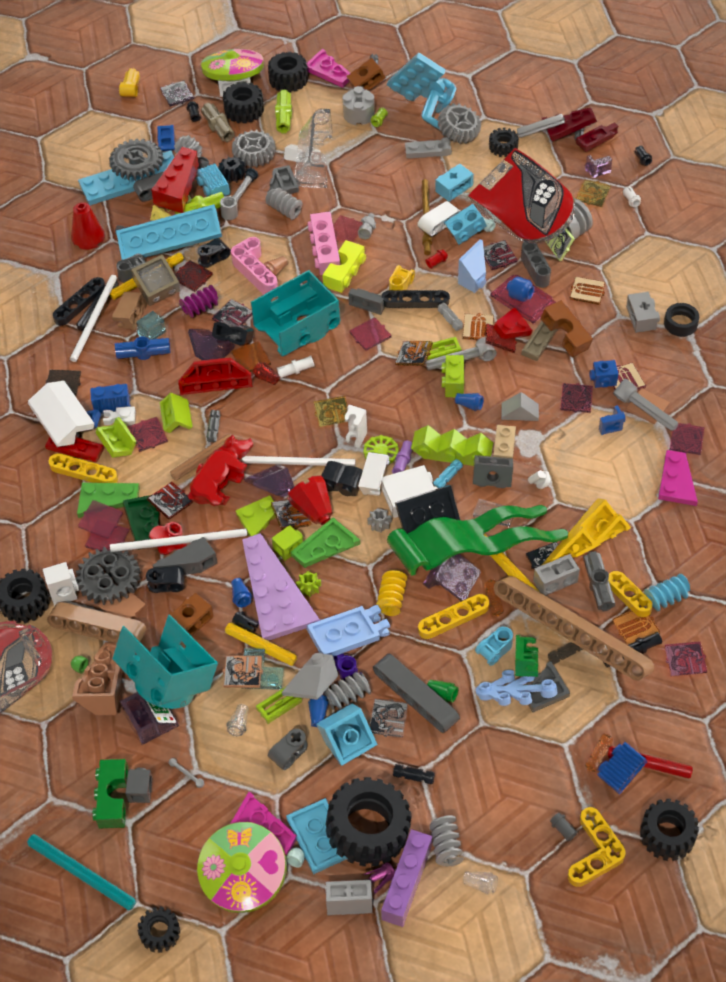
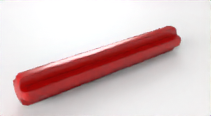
(663, 765)

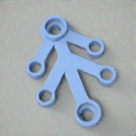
(490, 691)

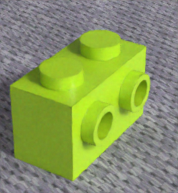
(454, 375)

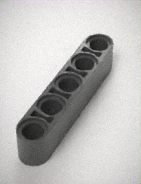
(416, 693)

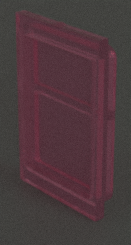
(530, 309)

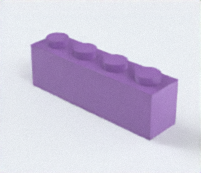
(406, 878)

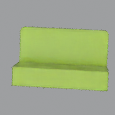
(175, 412)

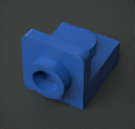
(613, 422)

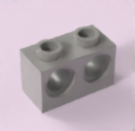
(556, 575)

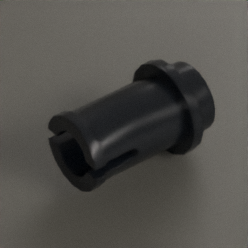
(192, 107)
(645, 158)
(243, 621)

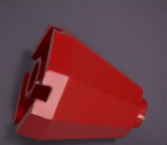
(312, 500)

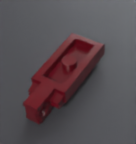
(597, 136)

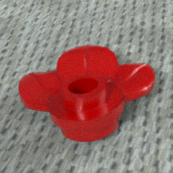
(165, 532)

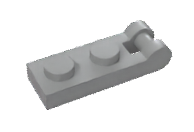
(428, 148)

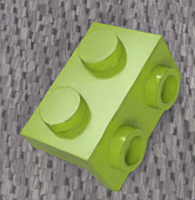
(117, 438)

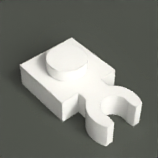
(126, 414)

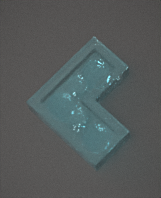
(272, 676)

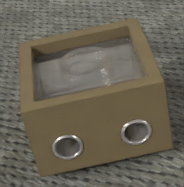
(155, 280)

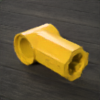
(129, 86)

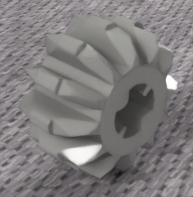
(188, 142)

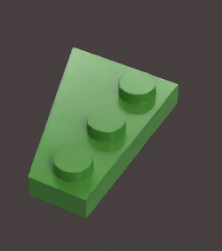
(106, 493)
(325, 543)

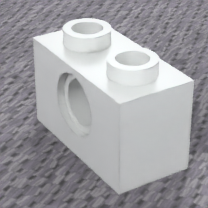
(61, 583)

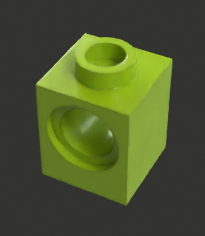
(286, 542)

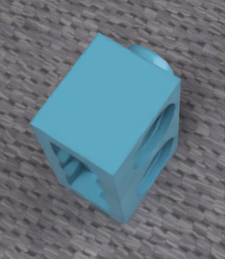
(465, 224)

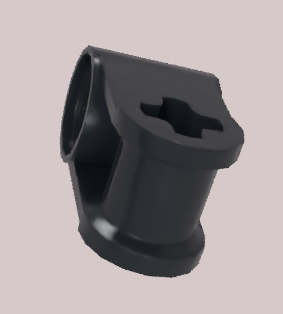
(214, 252)
(167, 580)

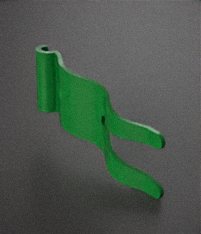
(445, 537)

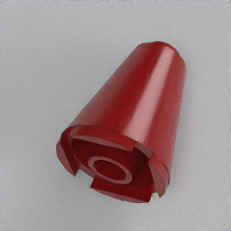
(86, 228)

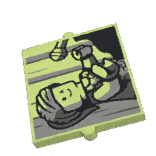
(561, 244)

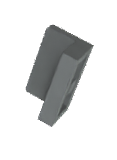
(366, 301)

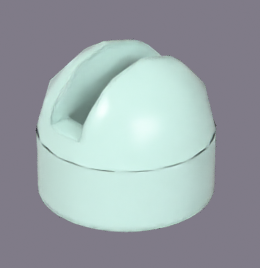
(295, 857)

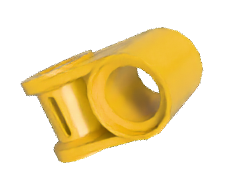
(401, 278)

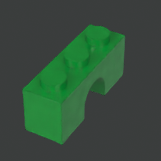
(110, 776)

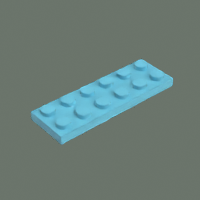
(109, 185)
(170, 233)

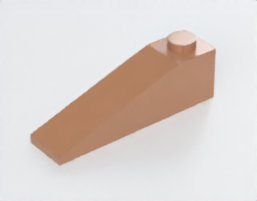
(100, 684)

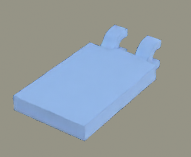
(348, 630)

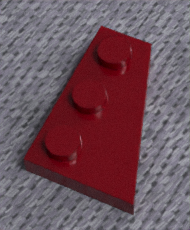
(574, 121)

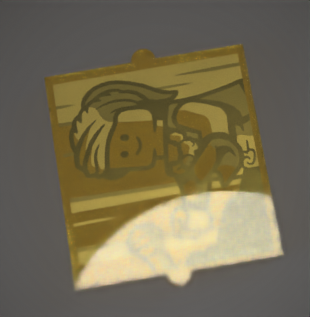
(593, 192)
(331, 410)

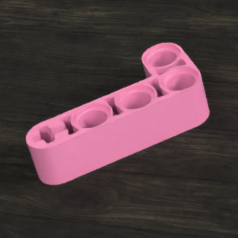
(245, 260)

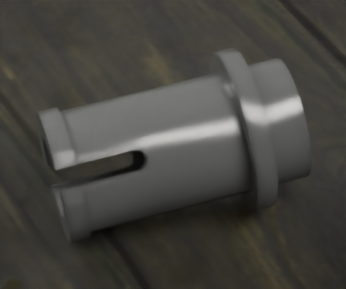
(563, 826)

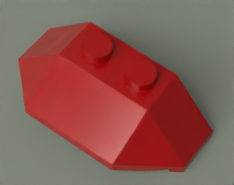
(214, 376)

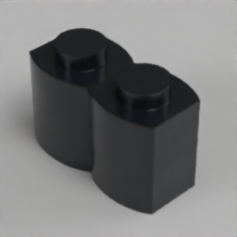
(230, 331)
(342, 478)

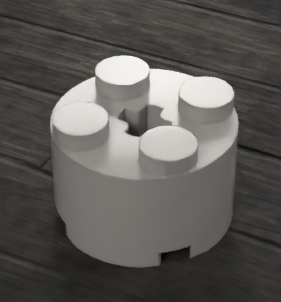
(358, 106)

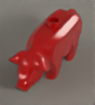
(217, 470)

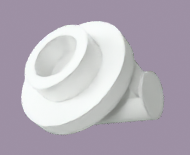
(540, 478)

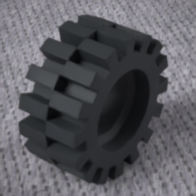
(503, 136)
(158, 942)

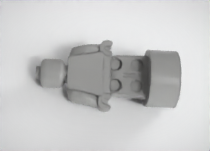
(366, 229)

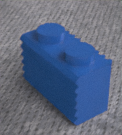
(110, 397)
(621, 767)

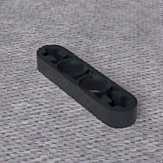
(415, 296)
(64, 314)

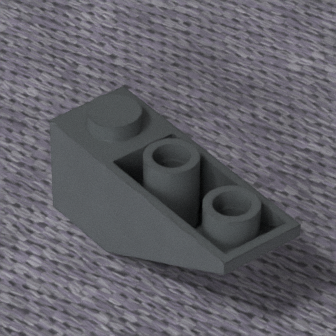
(193, 558)

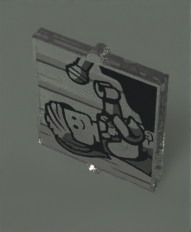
(388, 717)

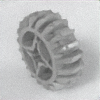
(459, 123)
(254, 148)

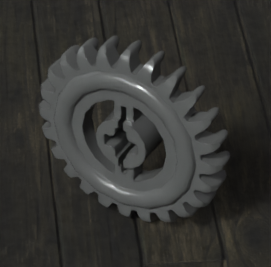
(138, 164)

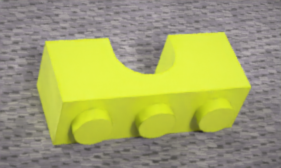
(339, 276)

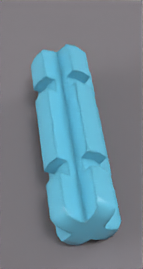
(448, 474)

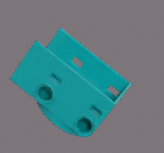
(295, 300)
(167, 673)

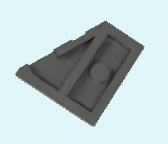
(284, 178)

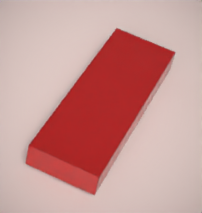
(81, 449)

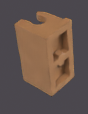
(129, 310)

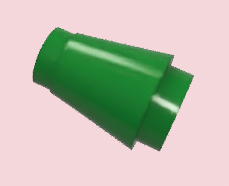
(445, 690)

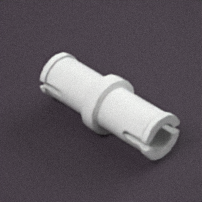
(295, 367)

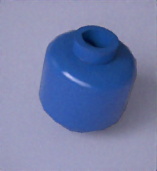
(520, 289)

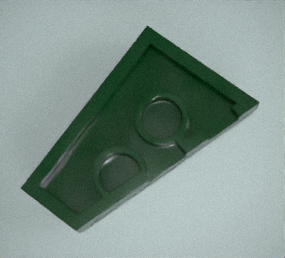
(141, 517)

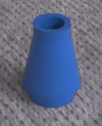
(470, 400)
(240, 593)
(317, 709)

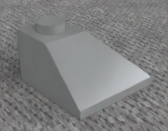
(313, 677)

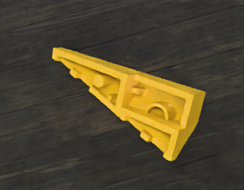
(590, 531)

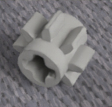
(379, 520)

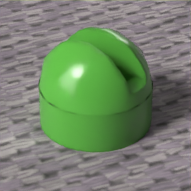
(79, 664)

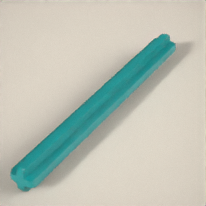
(81, 872)

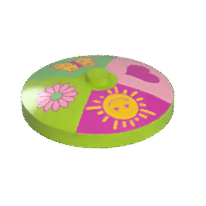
(232, 64)
(242, 867)

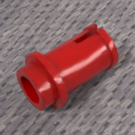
(437, 258)

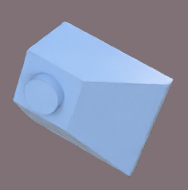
(472, 268)

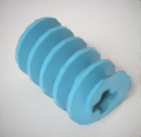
(668, 591)

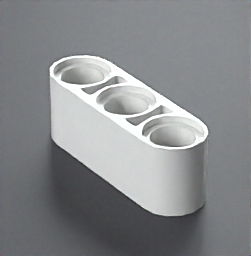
(434, 220)

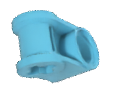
(492, 648)

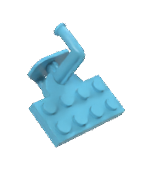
(424, 78)

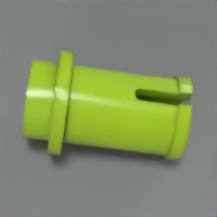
(377, 119)

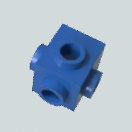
(604, 373)

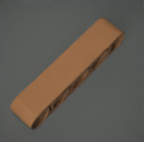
(93, 622)

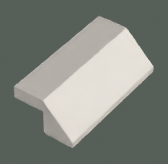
(60, 413)

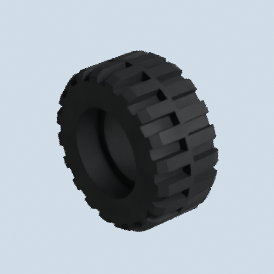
(372, 796)

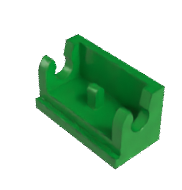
(526, 657)

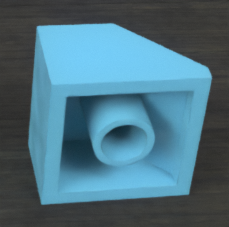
(347, 733)

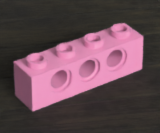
(324, 241)

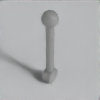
(199, 782)

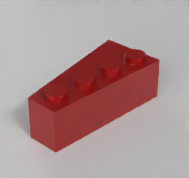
(176, 181)

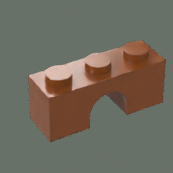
(560, 317)

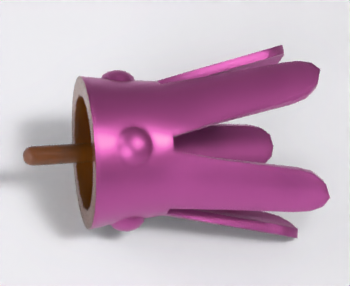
(386, 872)

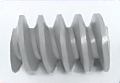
(284, 202)
(347, 689)
(445, 841)

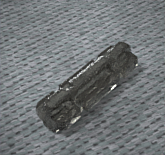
(563, 652)

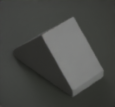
(520, 408)

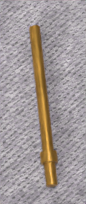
(426, 239)

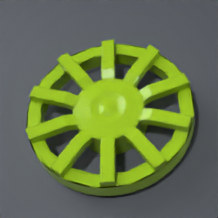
(381, 448)

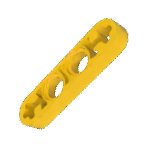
(81, 472)
(451, 613)

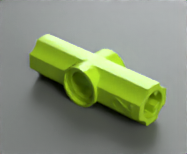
(283, 111)
(200, 202)

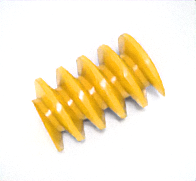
(391, 592)

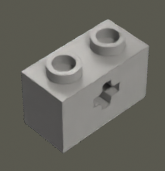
(642, 312)

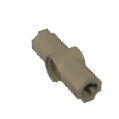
(217, 122)

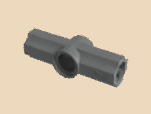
(601, 590)

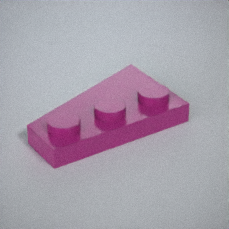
(328, 69)
(677, 480)
(257, 813)

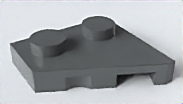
(539, 702)

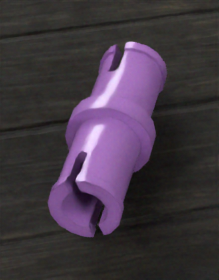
(403, 457)

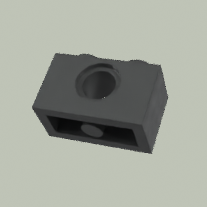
(486, 464)

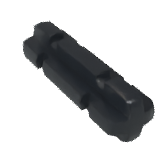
(413, 774)

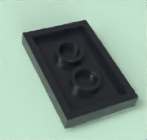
(426, 506)

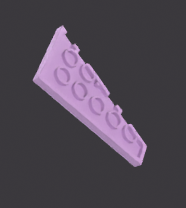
(277, 598)

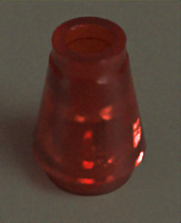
(266, 373)

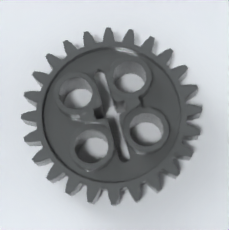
(93, 585)

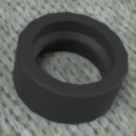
(677, 329)

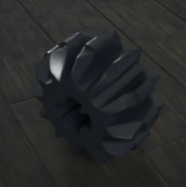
(232, 169)

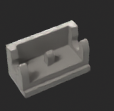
(348, 897)

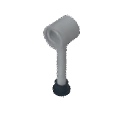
(229, 204)

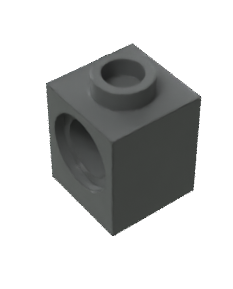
(139, 785)

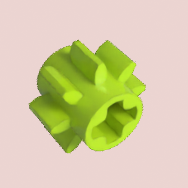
(308, 583)

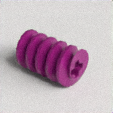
(199, 301)

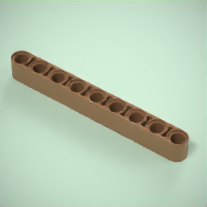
(581, 628)

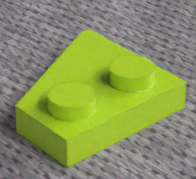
(256, 515)

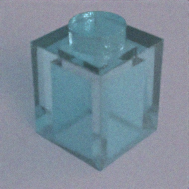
(151, 326)

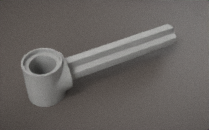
(481, 350)
(628, 393)

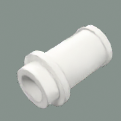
(633, 199)

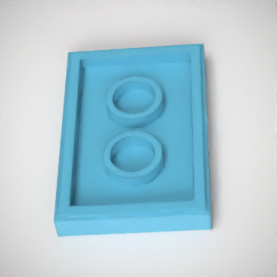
(310, 830)

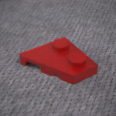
(512, 325)

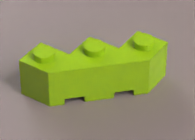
(450, 446)

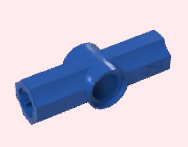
(142, 348)

